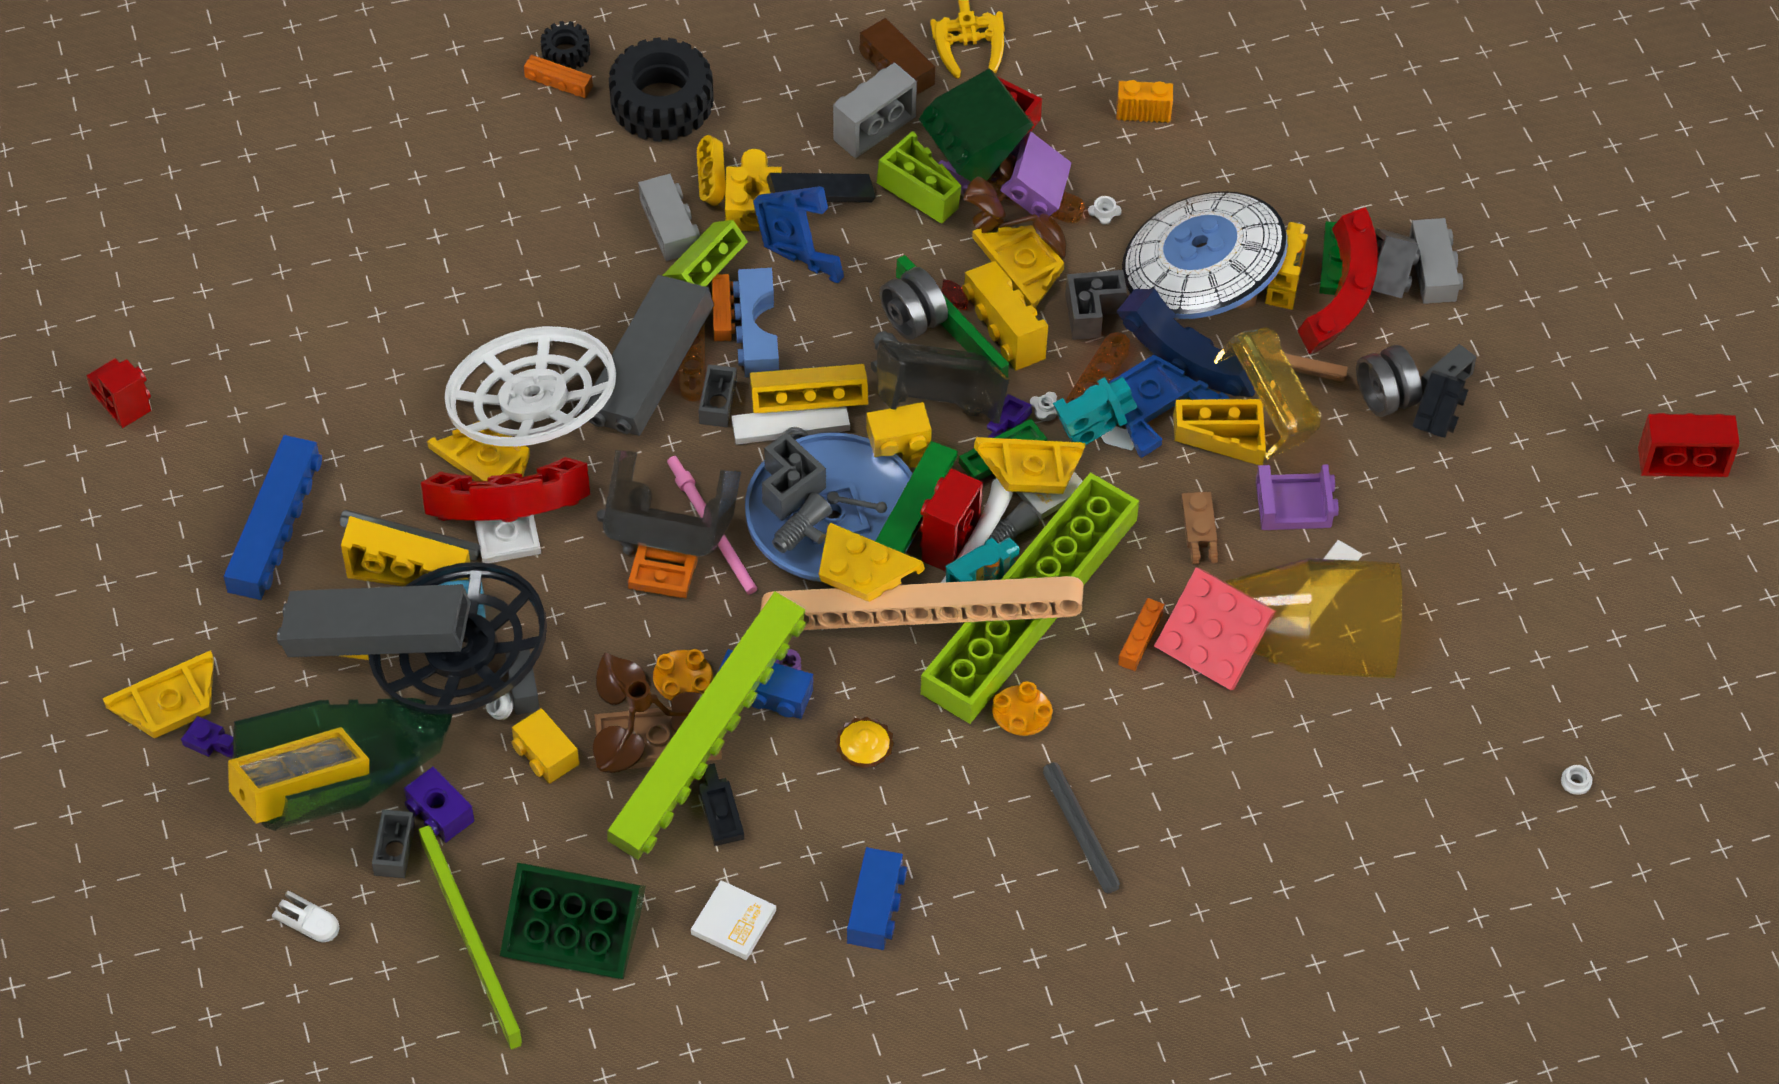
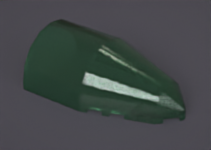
(387, 732)

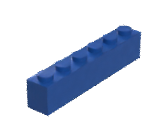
(272, 518)

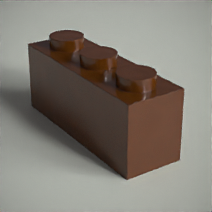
(886, 44)

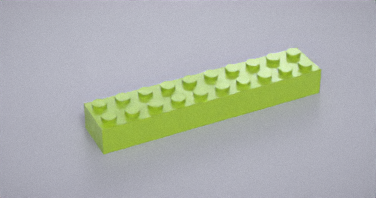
(1070, 545)

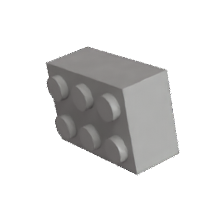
(874, 110)

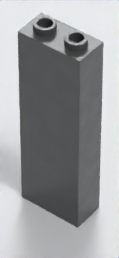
(652, 352)
(374, 621)

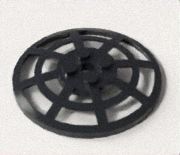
(480, 647)

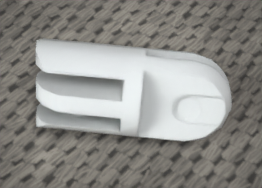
(311, 921)

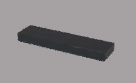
(836, 186)

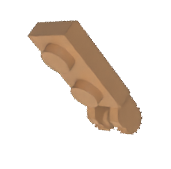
(1199, 525)

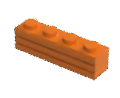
(558, 76)
(722, 307)
(1141, 634)

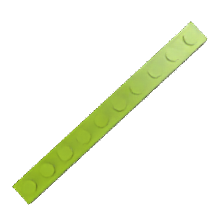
(706, 725)

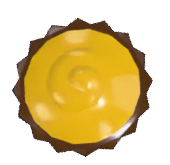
(864, 742)

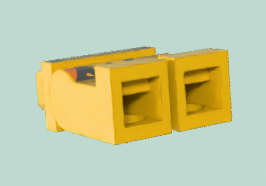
(1283, 287)

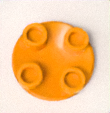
(681, 673)
(1022, 709)

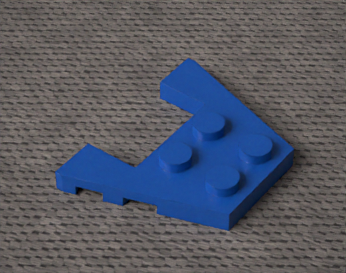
(787, 230)
(1155, 389)

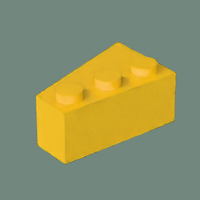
(1222, 427)

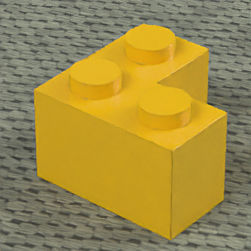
(900, 432)

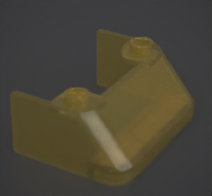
(1276, 386)

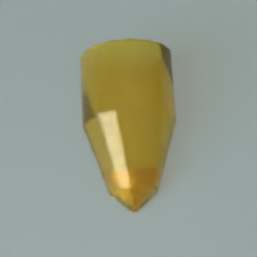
(1330, 615)

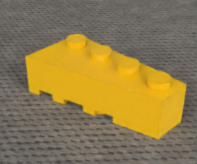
(1006, 315)
(393, 556)

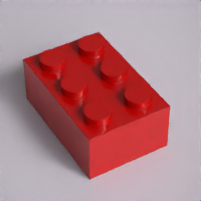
(1688, 445)
(950, 518)

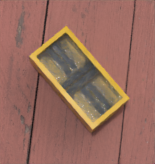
(268, 776)

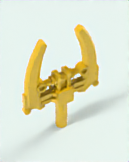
(967, 25)

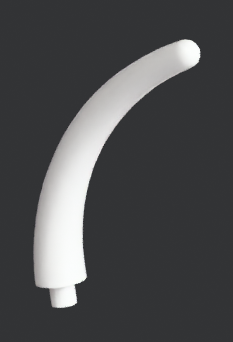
(991, 515)

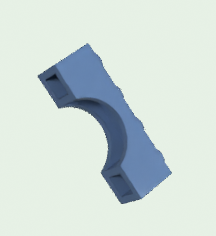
(755, 296)

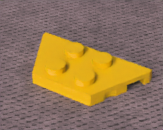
(1024, 259)
(478, 458)
(1030, 464)
(863, 565)
(167, 698)

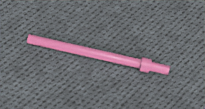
(687, 483)

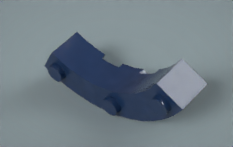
(1154, 326)

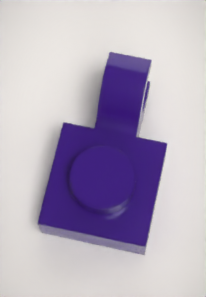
(1013, 414)
(207, 736)

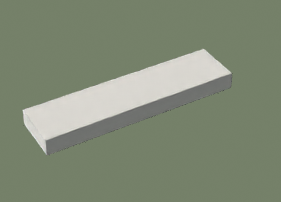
(772, 425)

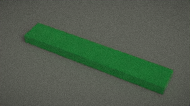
(961, 328)
(906, 513)

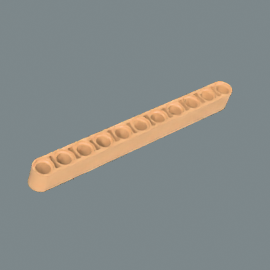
(941, 603)

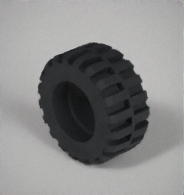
(661, 63)

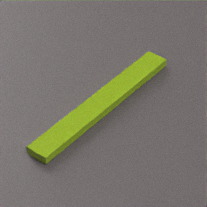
(470, 937)

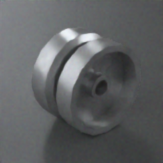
(913, 303)
(1389, 380)

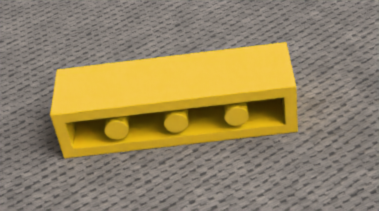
(809, 388)

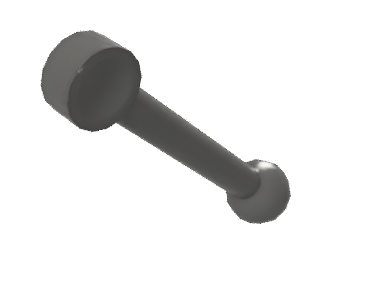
(834, 498)
(627, 547)

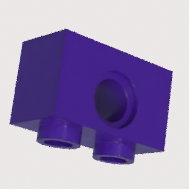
(433, 790)

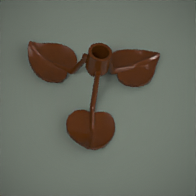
(984, 196)
(622, 679)

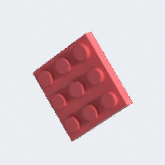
(1214, 628)

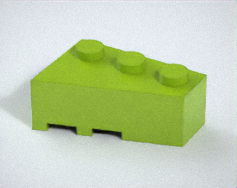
(918, 179)

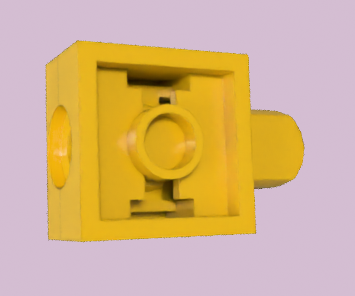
(744, 185)

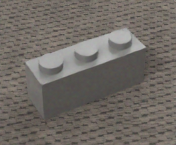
(668, 215)
(1437, 261)

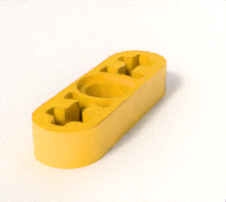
(711, 170)

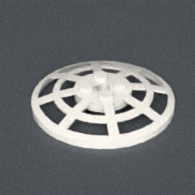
(517, 391)

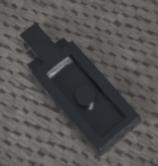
(720, 808)

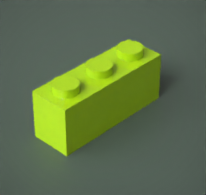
(708, 254)

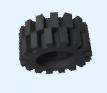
(562, 35)

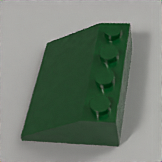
(976, 125)
(572, 920)

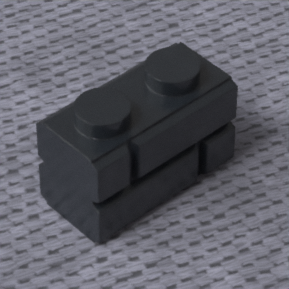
(1440, 403)

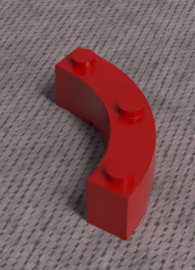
(1359, 261)
(506, 495)

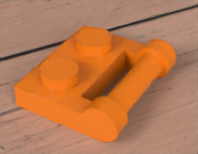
(659, 576)

